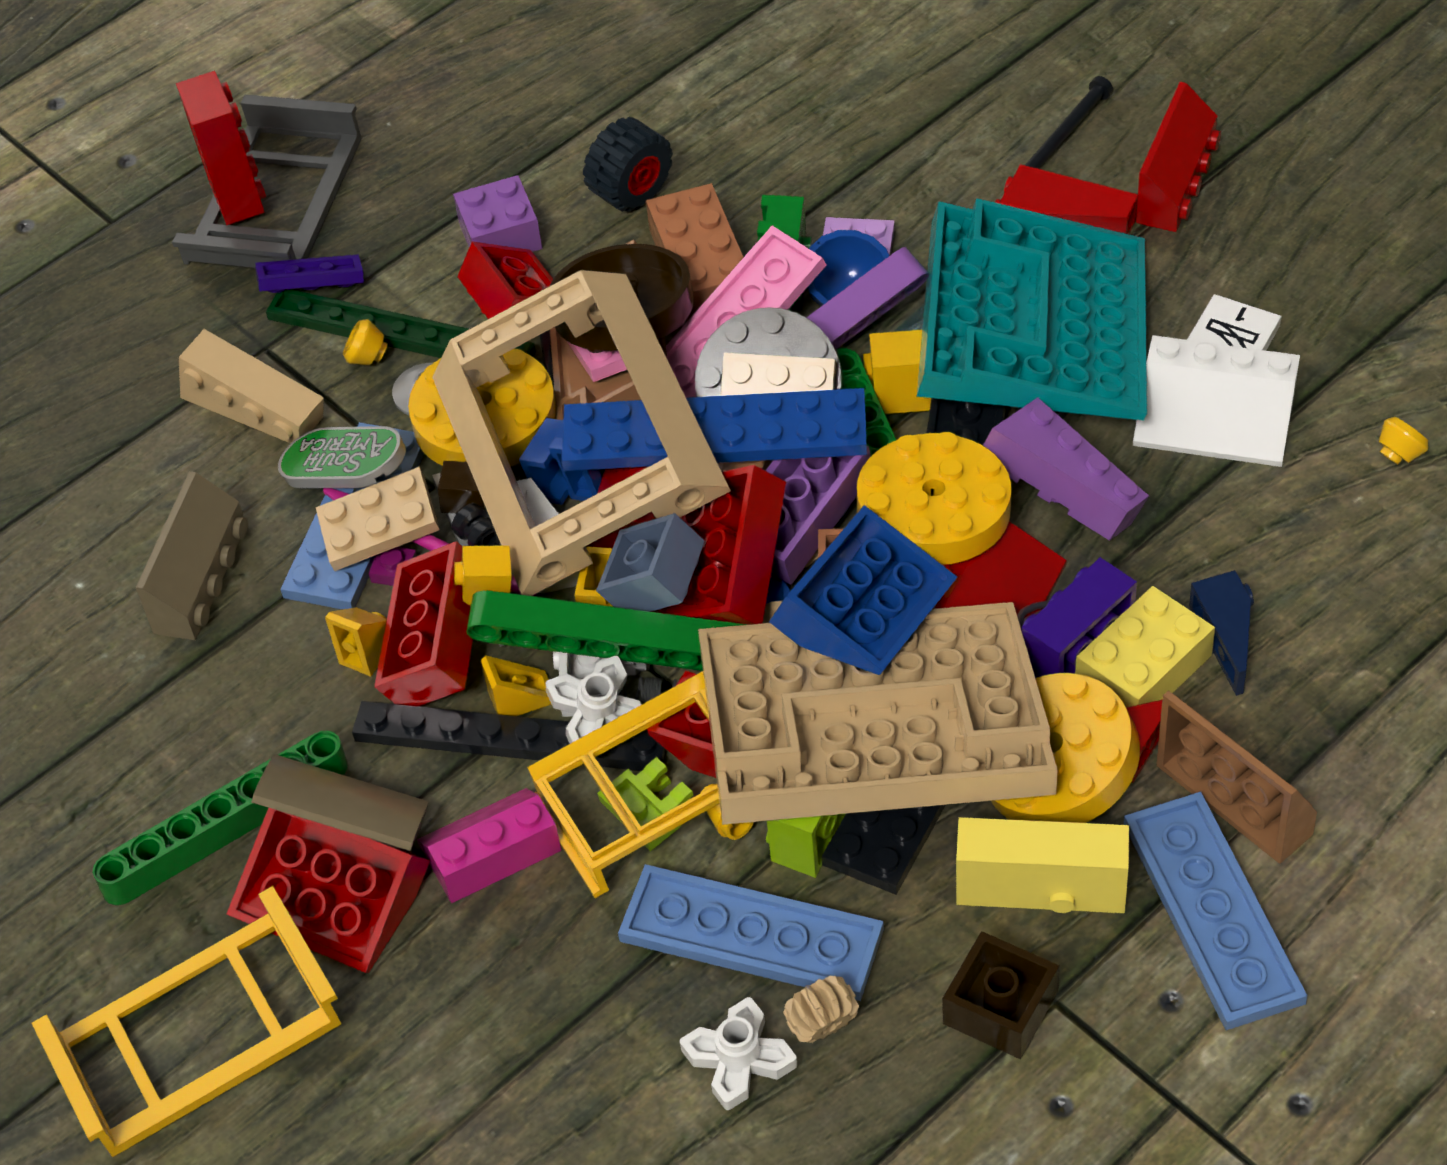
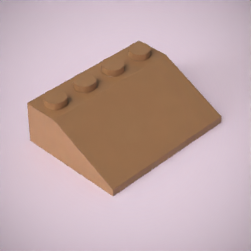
(1232, 781)

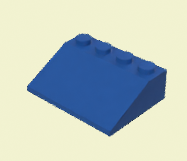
(863, 595)

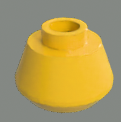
(364, 344)
(1401, 441)

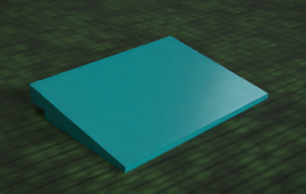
(1034, 312)

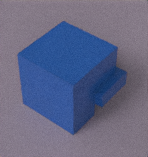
(544, 465)

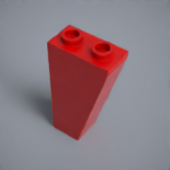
(1070, 199)

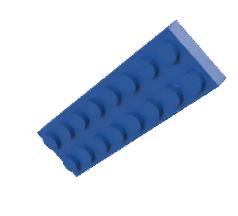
(734, 426)

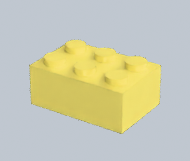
(1148, 649)

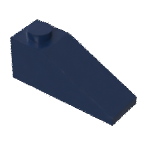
(1227, 607)

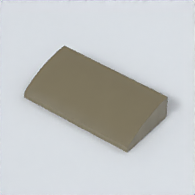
(341, 802)

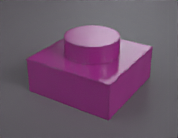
(385, 565)

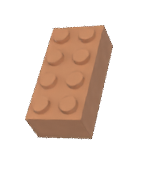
(698, 232)

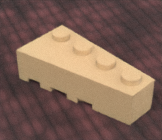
(246, 389)

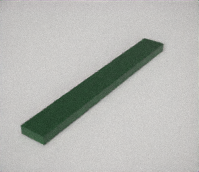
(340, 317)

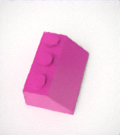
(491, 844)

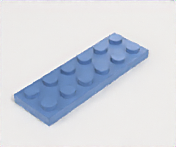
(311, 574)
(1214, 911)
(749, 930)

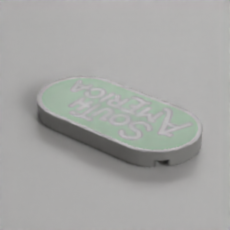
(342, 457)

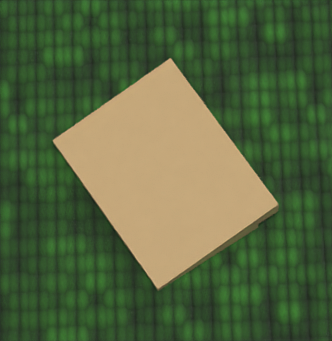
(822, 738)

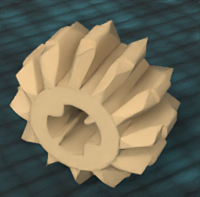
(821, 1009)

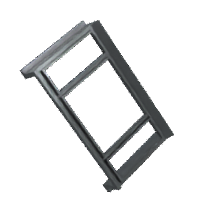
(283, 117)

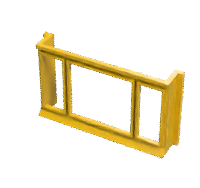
(584, 752)
(217, 1081)

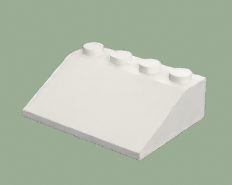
(1218, 400)

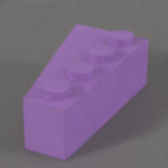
(1066, 469)

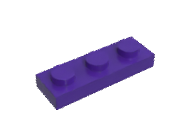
(309, 273)

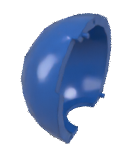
(847, 258)

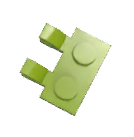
(640, 799)

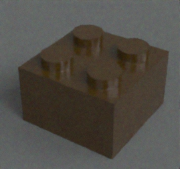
(1000, 994)

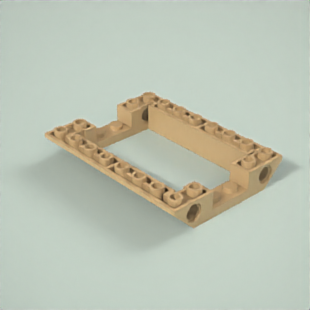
(673, 485)

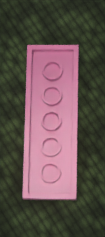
(767, 276)

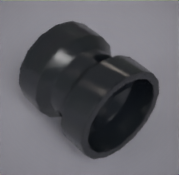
(474, 525)

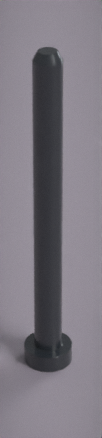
(1099, 89)

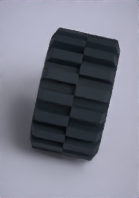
(627, 164)

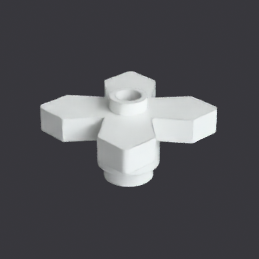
(593, 699)
(738, 1052)

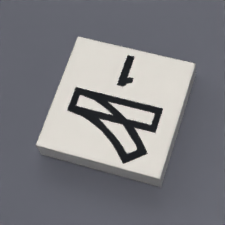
(1235, 325)

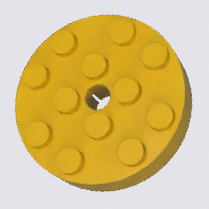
(513, 402)
(968, 498)
(1092, 748)

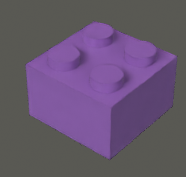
(498, 215)

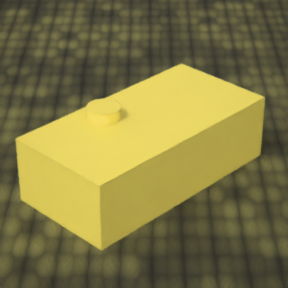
(1042, 865)

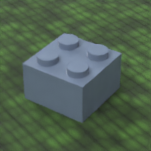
(651, 564)

